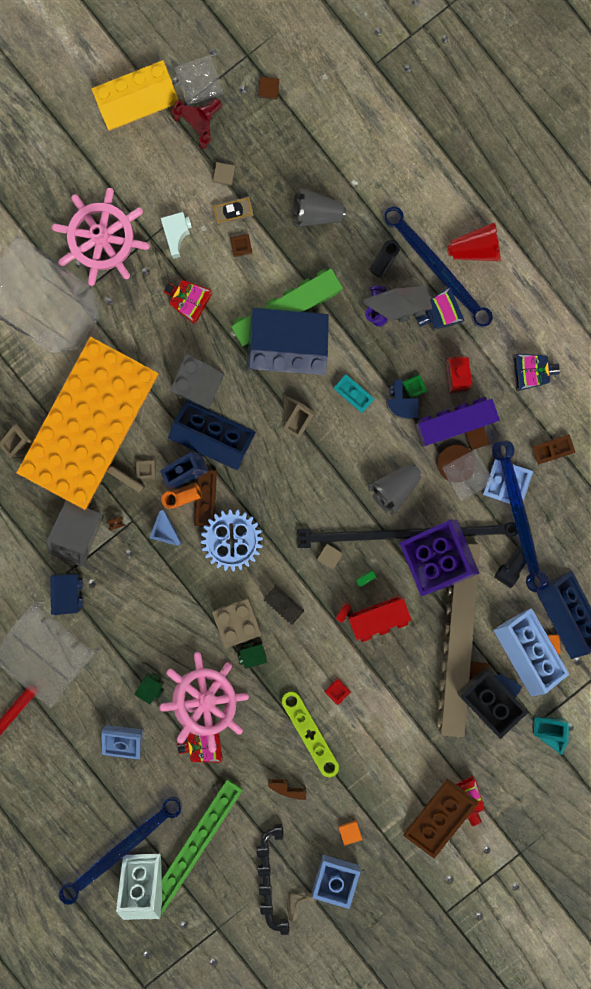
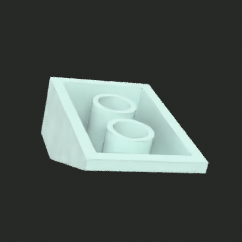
(140, 887)

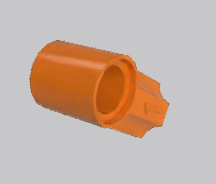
(183, 496)

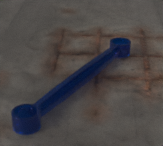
(437, 267)
(520, 516)
(119, 851)

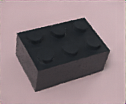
(492, 702)

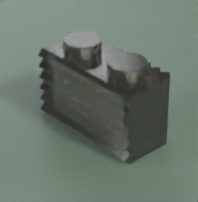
(283, 604)

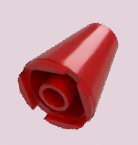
(477, 245)

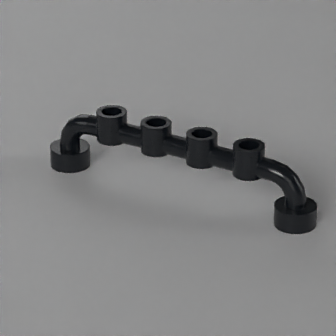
(266, 888)

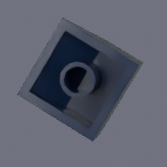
(66, 593)

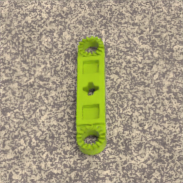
(317, 746)

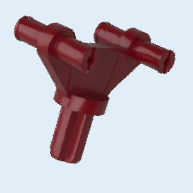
(198, 118)

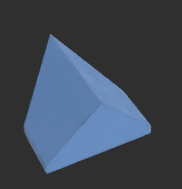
(164, 530)

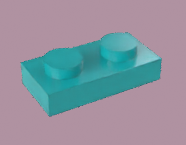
(353, 393)

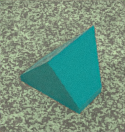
(552, 732)

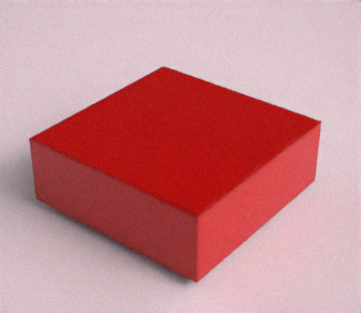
(343, 612)
(337, 691)

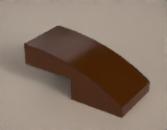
(553, 449)
(280, 787)

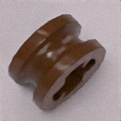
(115, 523)

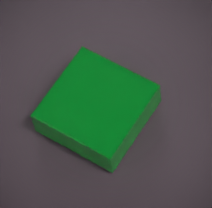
(414, 386)
(367, 577)

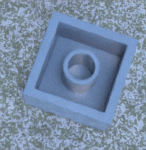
(336, 881)

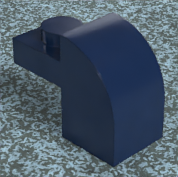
(402, 407)

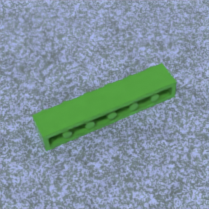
(304, 298)

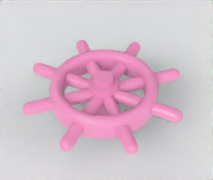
(100, 236)
(204, 702)

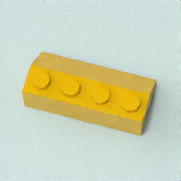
(135, 95)

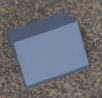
(122, 741)

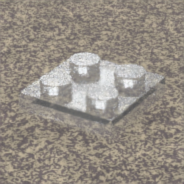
(199, 80)
(467, 475)

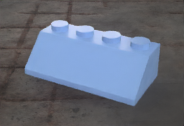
(531, 653)

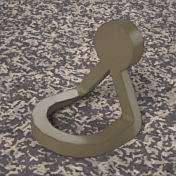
(307, 897)

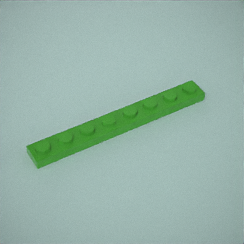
(198, 840)

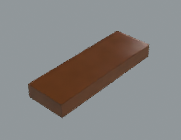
(206, 505)

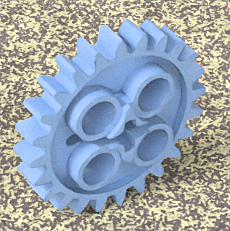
(248, 539)

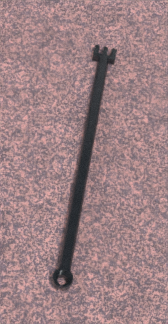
(395, 534)

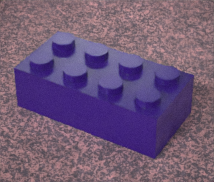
(460, 421)

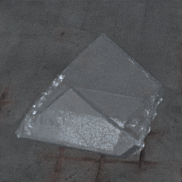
(45, 299)

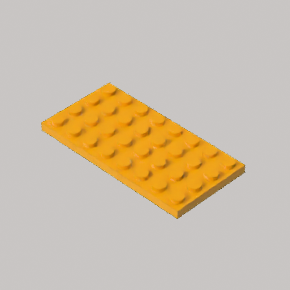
(87, 423)

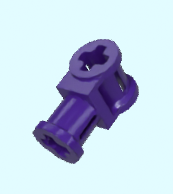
(376, 318)

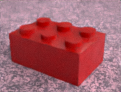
(379, 618)

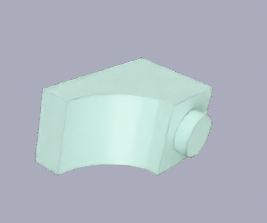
(175, 229)

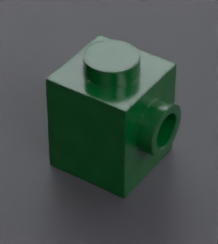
(252, 655)
(150, 688)

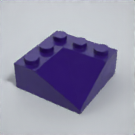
(439, 557)

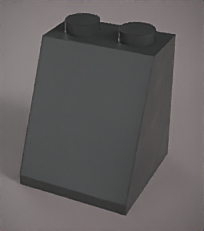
(197, 382)
(74, 533)

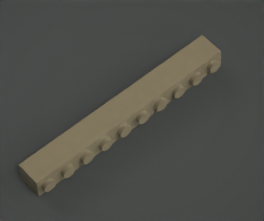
(458, 652)

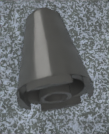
(316, 209)
(395, 487)

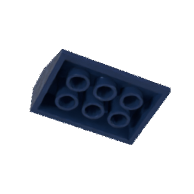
(288, 341)

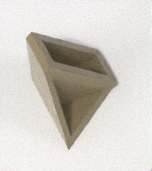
(296, 416)
(16, 442)

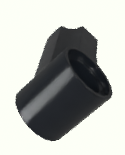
(384, 260)
(509, 572)

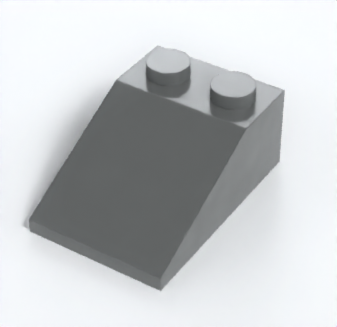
(401, 303)

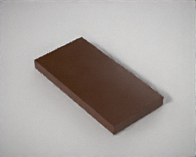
(440, 818)

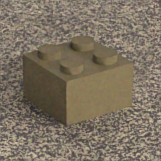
(237, 622)

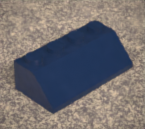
(211, 435)
(569, 613)

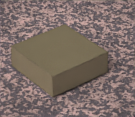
(224, 174)
(145, 469)
(329, 556)

